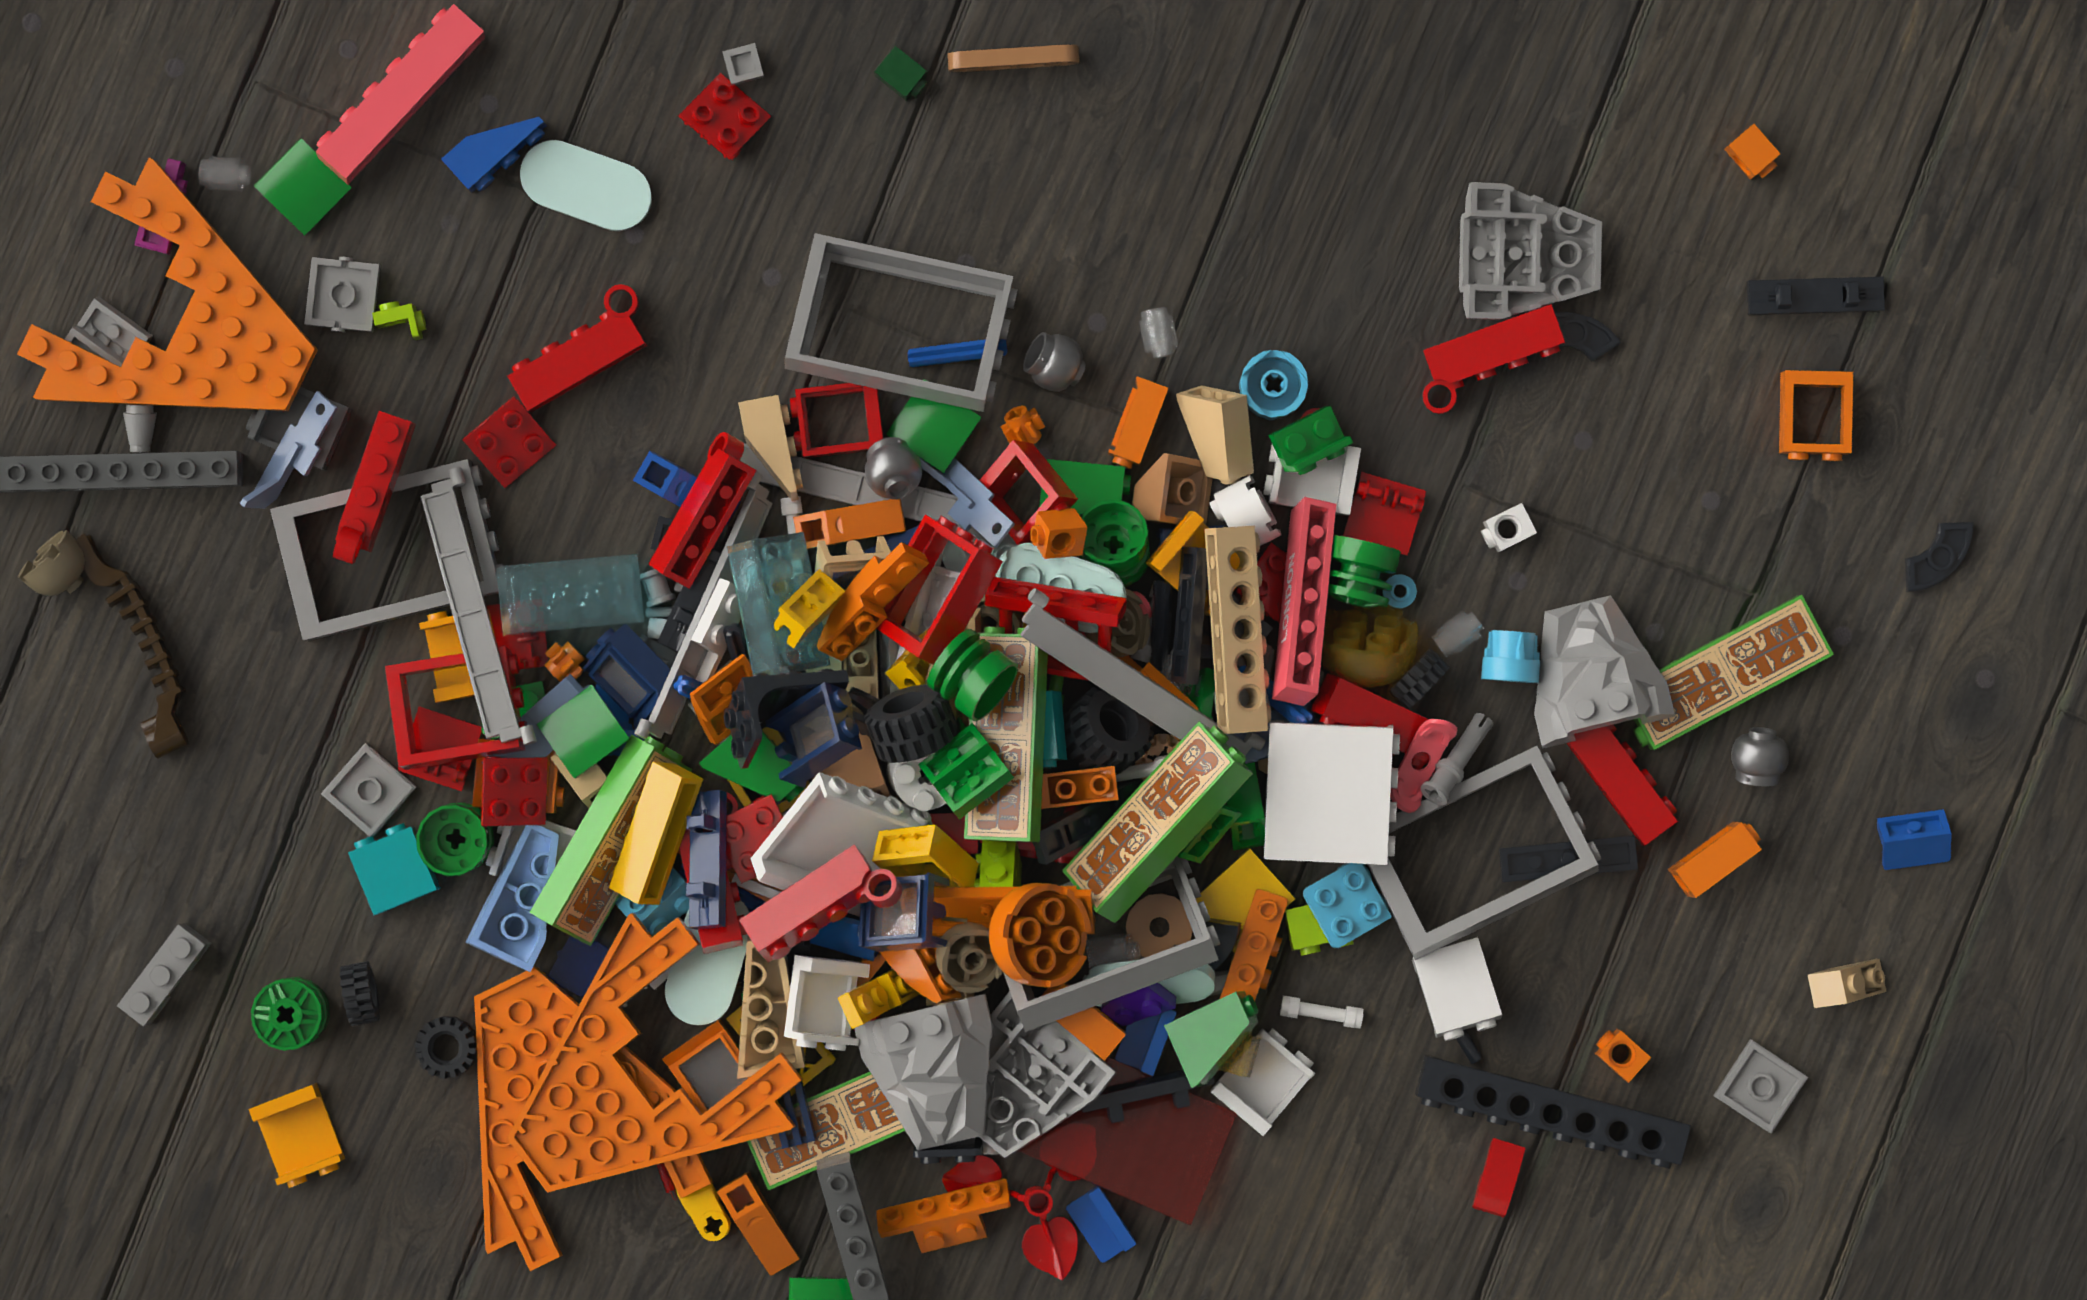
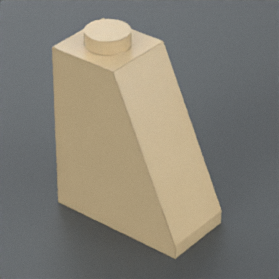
(1219, 431)

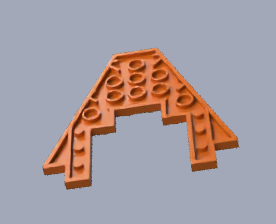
(231, 342)
(514, 1040)
(590, 1113)

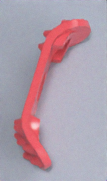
(1431, 738)

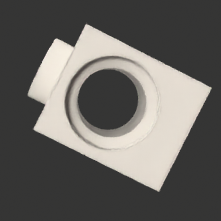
(1522, 523)

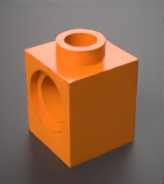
(1753, 153)
(1059, 533)
(1632, 1065)

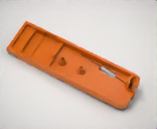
(979, 903)

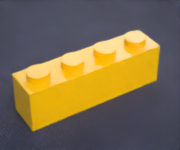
(655, 833)

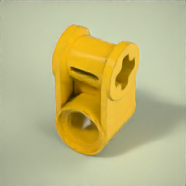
(701, 1206)

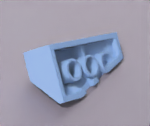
(504, 922)

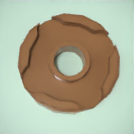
(1158, 906)

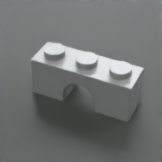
(163, 973)

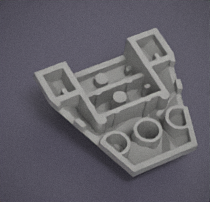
(1523, 252)
(1594, 673)
(933, 1068)
(1036, 1079)

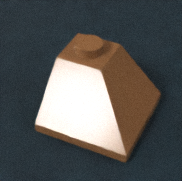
(1172, 490)

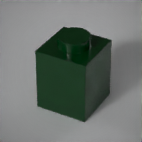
(902, 74)

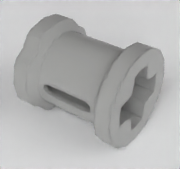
(656, 588)

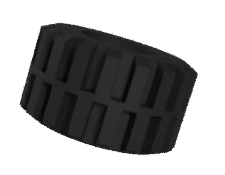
(910, 724)
(1090, 741)

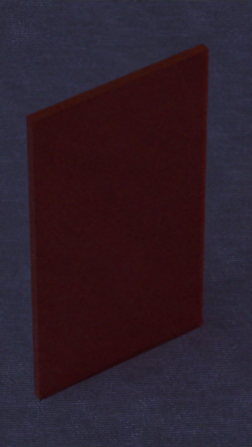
(1151, 1157)

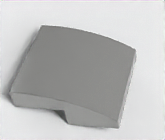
(106, 332)

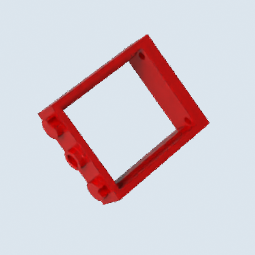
(963, 598)
(402, 718)

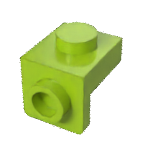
(394, 314)

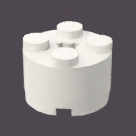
(1245, 507)
(911, 787)

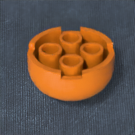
(1039, 937)

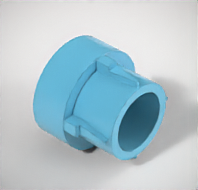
(1511, 657)

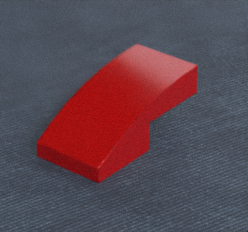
(1498, 1177)

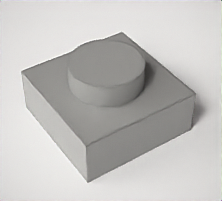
(743, 64)

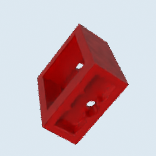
(799, 410)
(1006, 472)

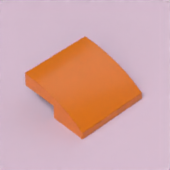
(715, 696)

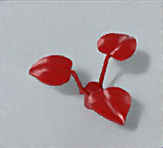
(1045, 1245)

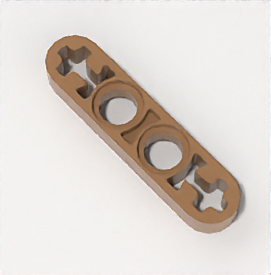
(1013, 58)

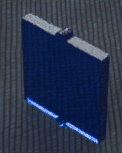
(577, 965)

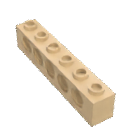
(1224, 615)

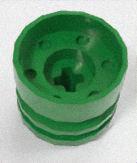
(1120, 528)
(1360, 571)
(972, 675)
(438, 848)
(309, 1017)

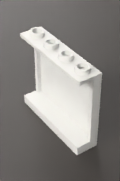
(1330, 793)
(824, 824)

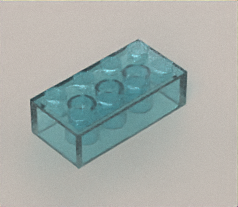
(764, 578)
(570, 594)

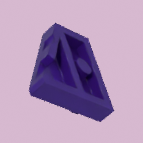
(1139, 1004)

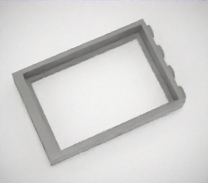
(909, 266)
(297, 573)
(1423, 943)
(1134, 975)

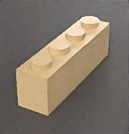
(765, 1014)

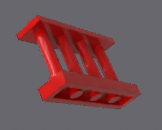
(1063, 603)

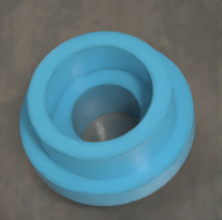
(1411, 591)

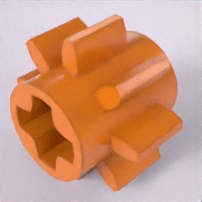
(1022, 425)
(564, 661)

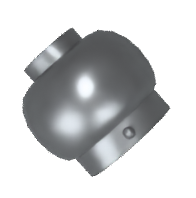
(1054, 361)
(892, 468)
(1759, 757)

